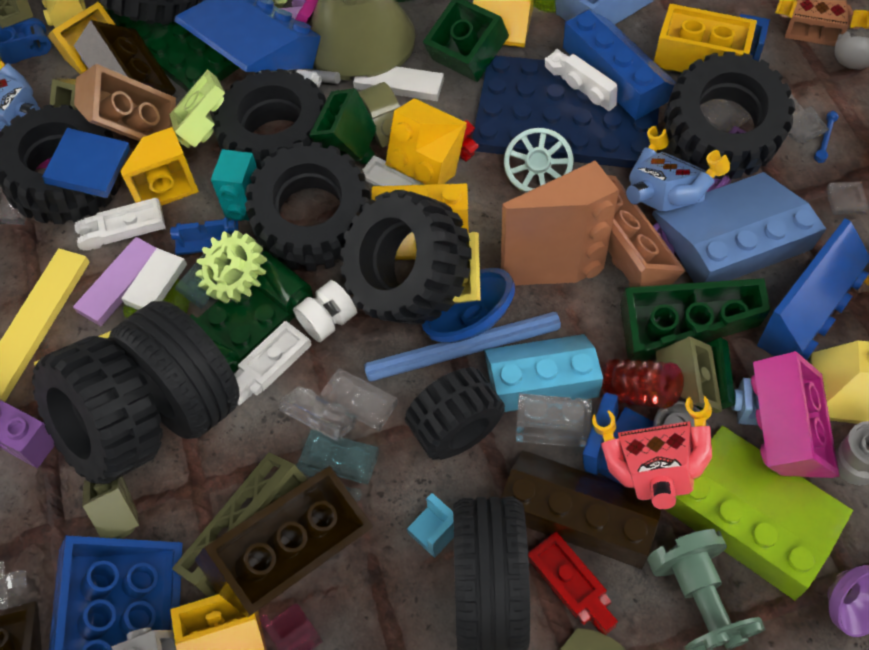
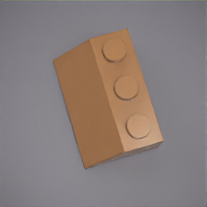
(122, 103)

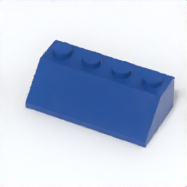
(601, 44)
(817, 295)

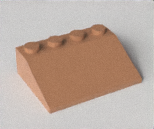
(559, 228)

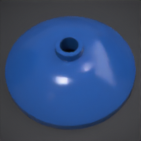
(474, 318)

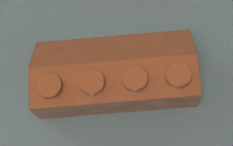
(638, 247)

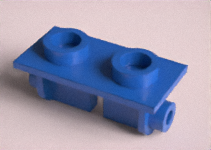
(193, 237)

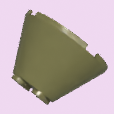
(361, 36)

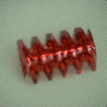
(643, 382)

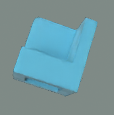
(433, 526)

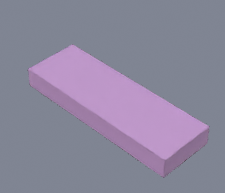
(106, 293)

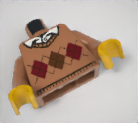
(820, 19)

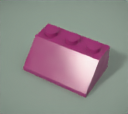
(794, 417)

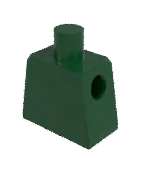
(345, 125)

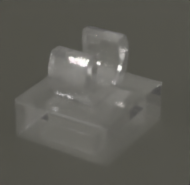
(11, 585)

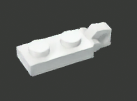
(583, 77)
(270, 360)

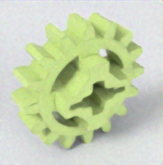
(228, 269)

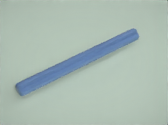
(447, 351)

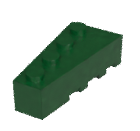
(703, 310)

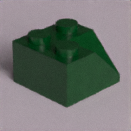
(466, 38)

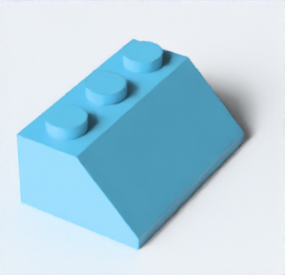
(545, 368)

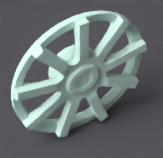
(538, 158)

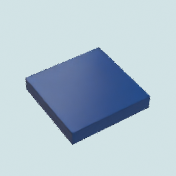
(86, 163)

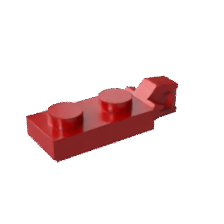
(573, 582)

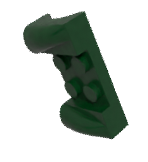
(246, 324)

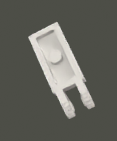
(120, 224)

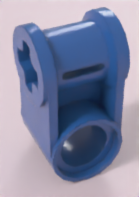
(19, 42)

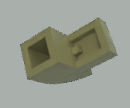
(381, 105)

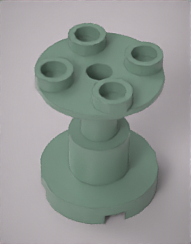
(698, 579)

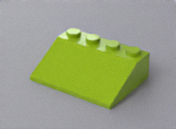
(768, 520)

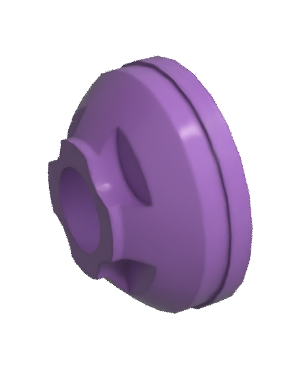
(851, 611)

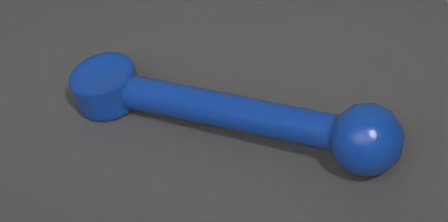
(821, 155)

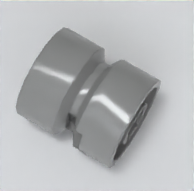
(854, 455)

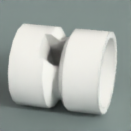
(317, 319)

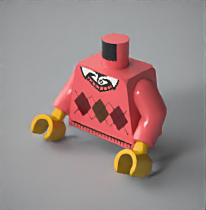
(659, 459)

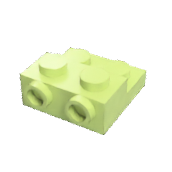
(192, 115)

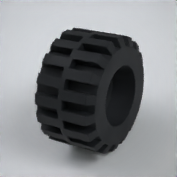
(454, 413)

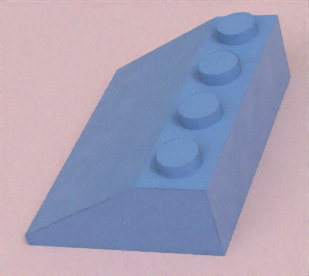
(740, 229)

